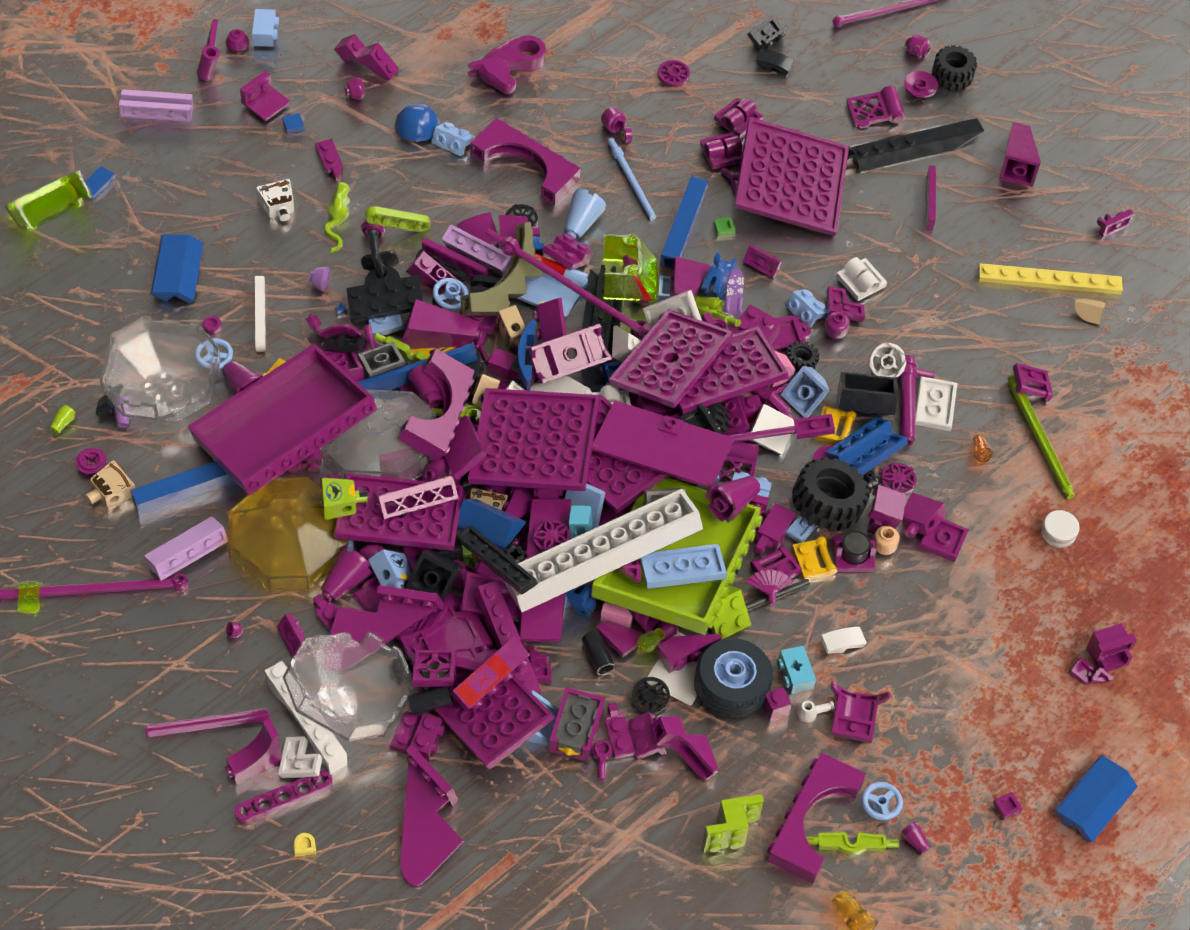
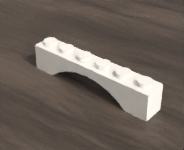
(320, 738)

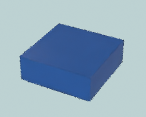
(293, 123)

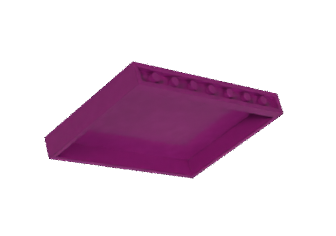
(282, 418)

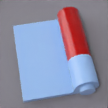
(548, 288)

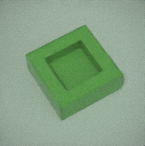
(724, 227)

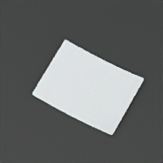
(679, 682)

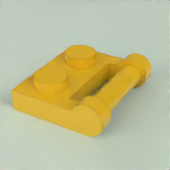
(837, 414)
(807, 559)

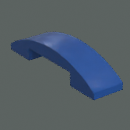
(527, 339)

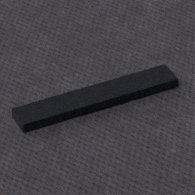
(496, 560)

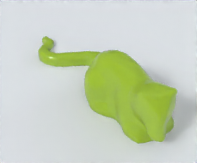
(338, 213)

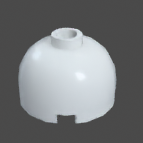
(887, 360)

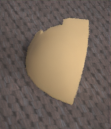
(1089, 310)

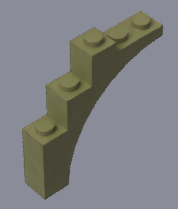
(510, 285)

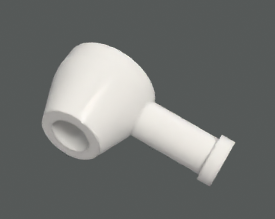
(809, 715)

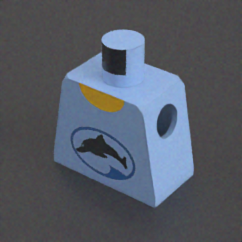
(391, 568)

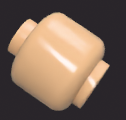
(886, 540)

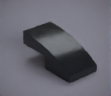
(770, 58)
(341, 344)

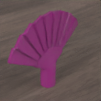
(770, 583)

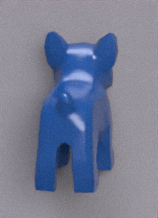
(718, 276)

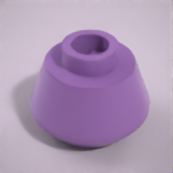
(320, 278)

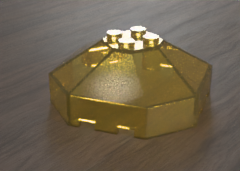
(283, 535)

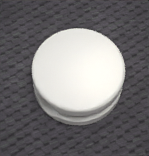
(1060, 529)

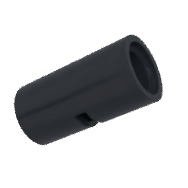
(598, 652)
(430, 699)

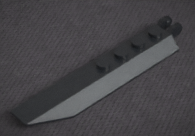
(913, 145)
(593, 376)

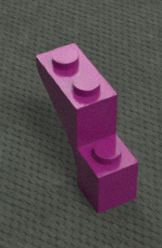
(372, 56)
(691, 747)

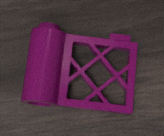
(209, 55)
(889, 105)
(741, 454)

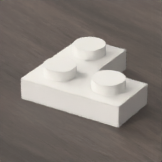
(296, 762)

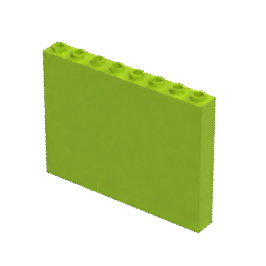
(689, 604)

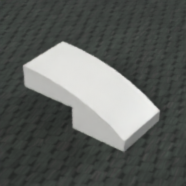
(841, 639)

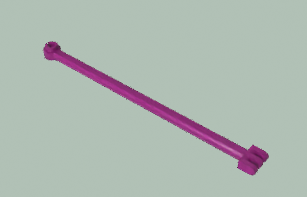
(105, 587)

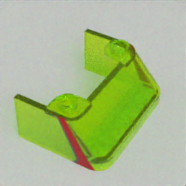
(49, 200)
(637, 281)

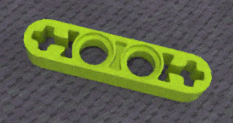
(416, 222)

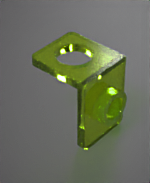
(29, 596)

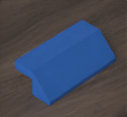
(177, 267)
(868, 445)
(1096, 798)

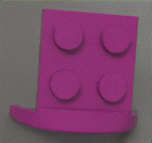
(855, 713)

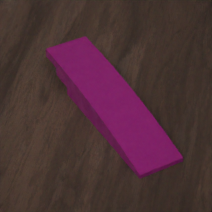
(545, 620)

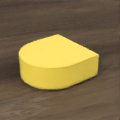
(304, 845)

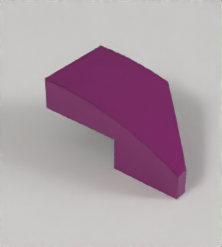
(632, 570)
(540, 666)
(1087, 674)

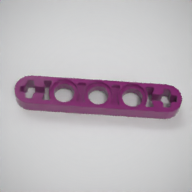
(276, 804)

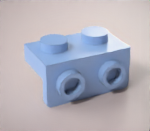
(452, 138)
(806, 307)

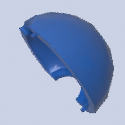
(416, 123)

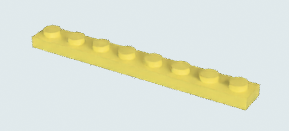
(1050, 279)

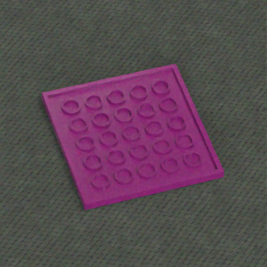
(791, 176)
(536, 439)

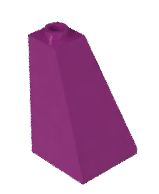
(1021, 156)
(437, 328)

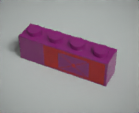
(489, 674)

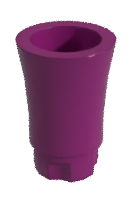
(425, 387)

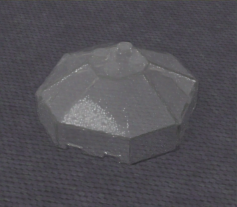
(160, 369)
(373, 444)
(349, 684)

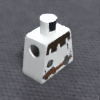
(276, 199)

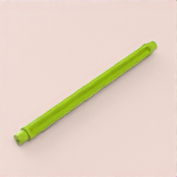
(1042, 440)

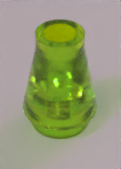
(649, 641)

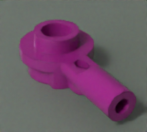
(602, 751)

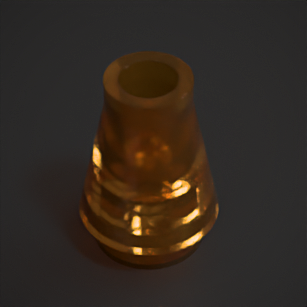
(982, 450)

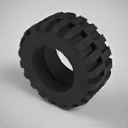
(823, 509)

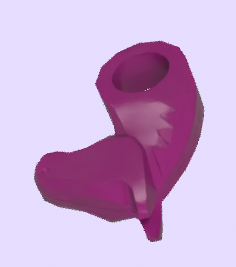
(508, 56)

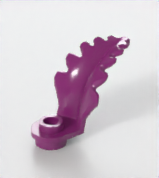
(314, 323)

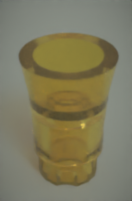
(852, 912)

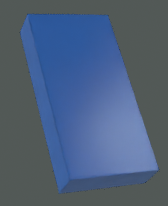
(99, 181)

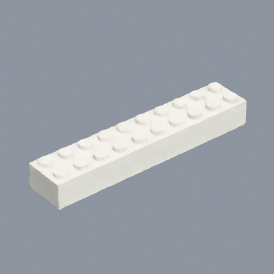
(608, 548)

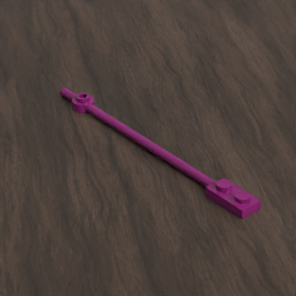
(511, 247)
(803, 428)

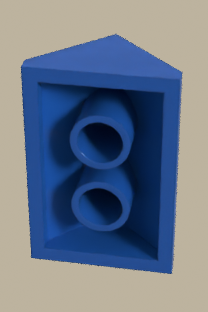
(489, 521)

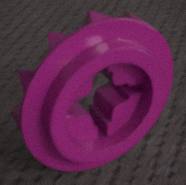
(91, 454)

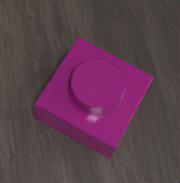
(1007, 805)

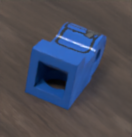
(582, 601)

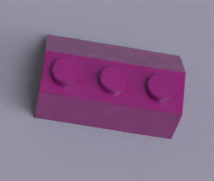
(550, 321)

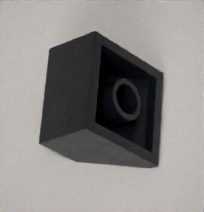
(434, 574)

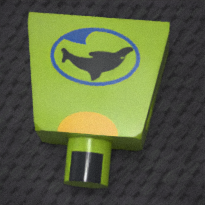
(340, 497)

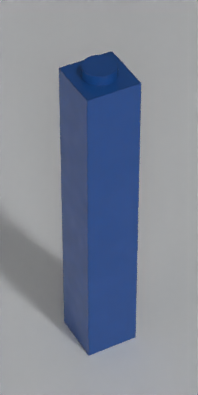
(684, 221)
(180, 487)

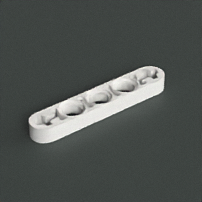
(260, 331)

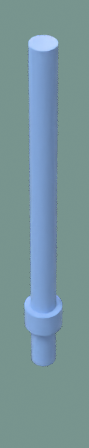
(618, 154)

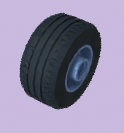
(733, 677)

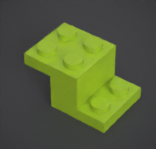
(732, 615)
(732, 823)

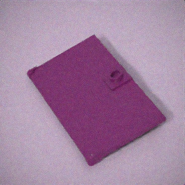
(662, 444)

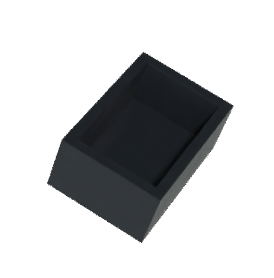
(867, 393)

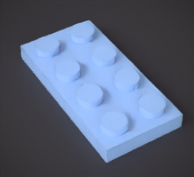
(683, 566)

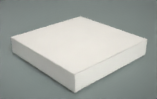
(770, 419)

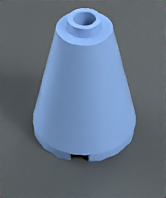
(583, 212)

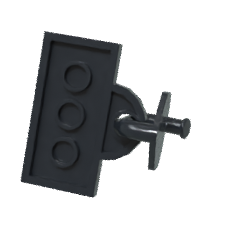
(382, 295)

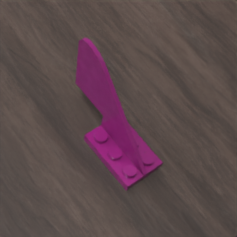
(395, 614)
(426, 835)

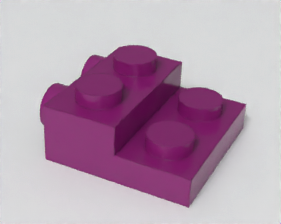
(568, 251)
(418, 731)

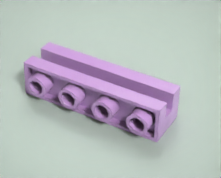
(156, 105)
(476, 250)
(186, 548)

